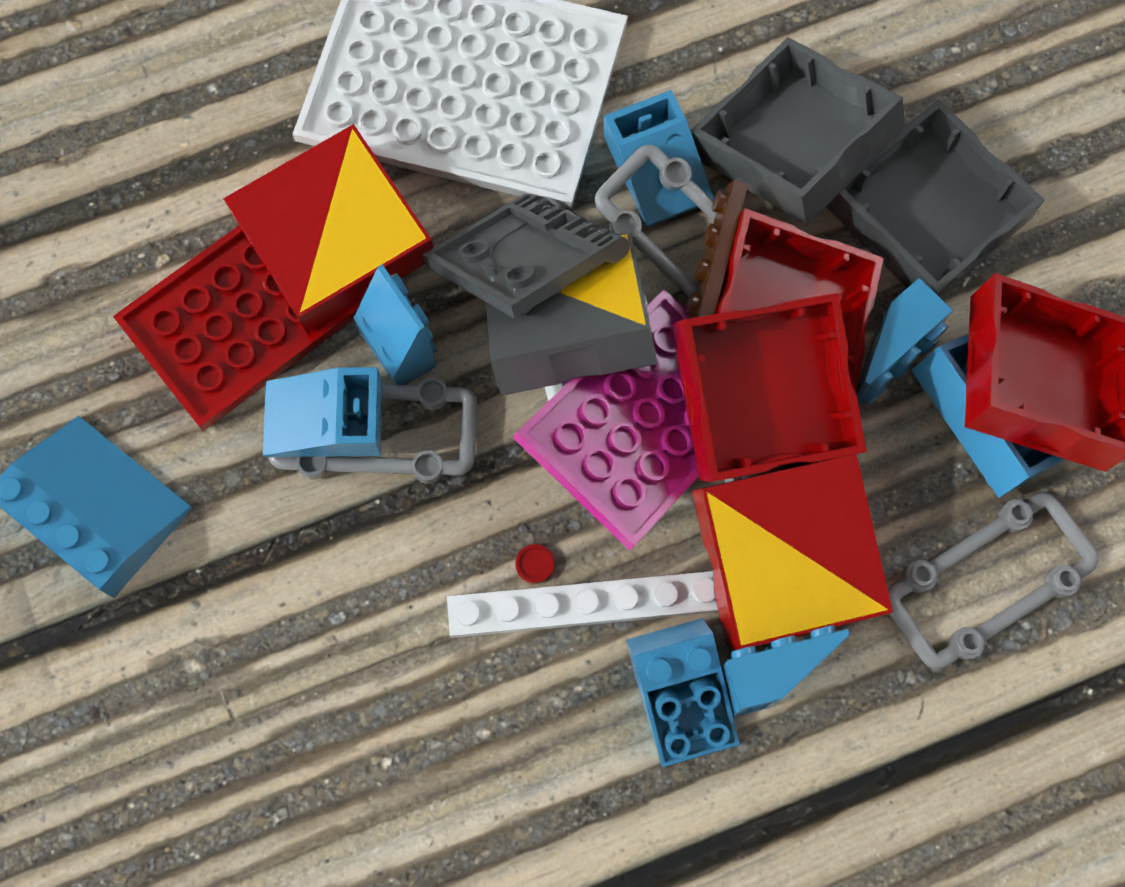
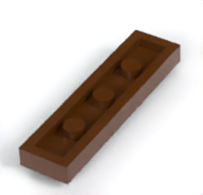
(719, 242)

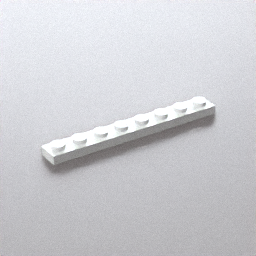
(581, 604)

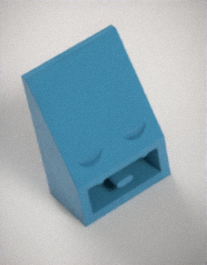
(661, 124)
(395, 329)
(905, 331)
(324, 414)
(765, 677)
(683, 691)

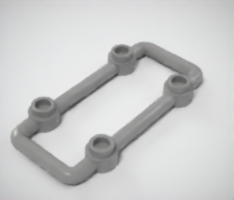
(674, 175)
(427, 464)
(1012, 517)

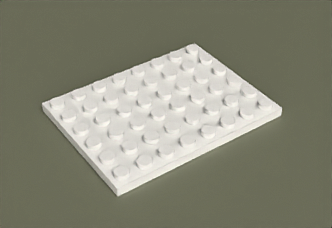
(469, 88)

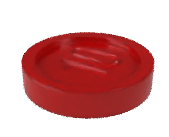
(534, 564)

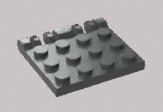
(524, 254)

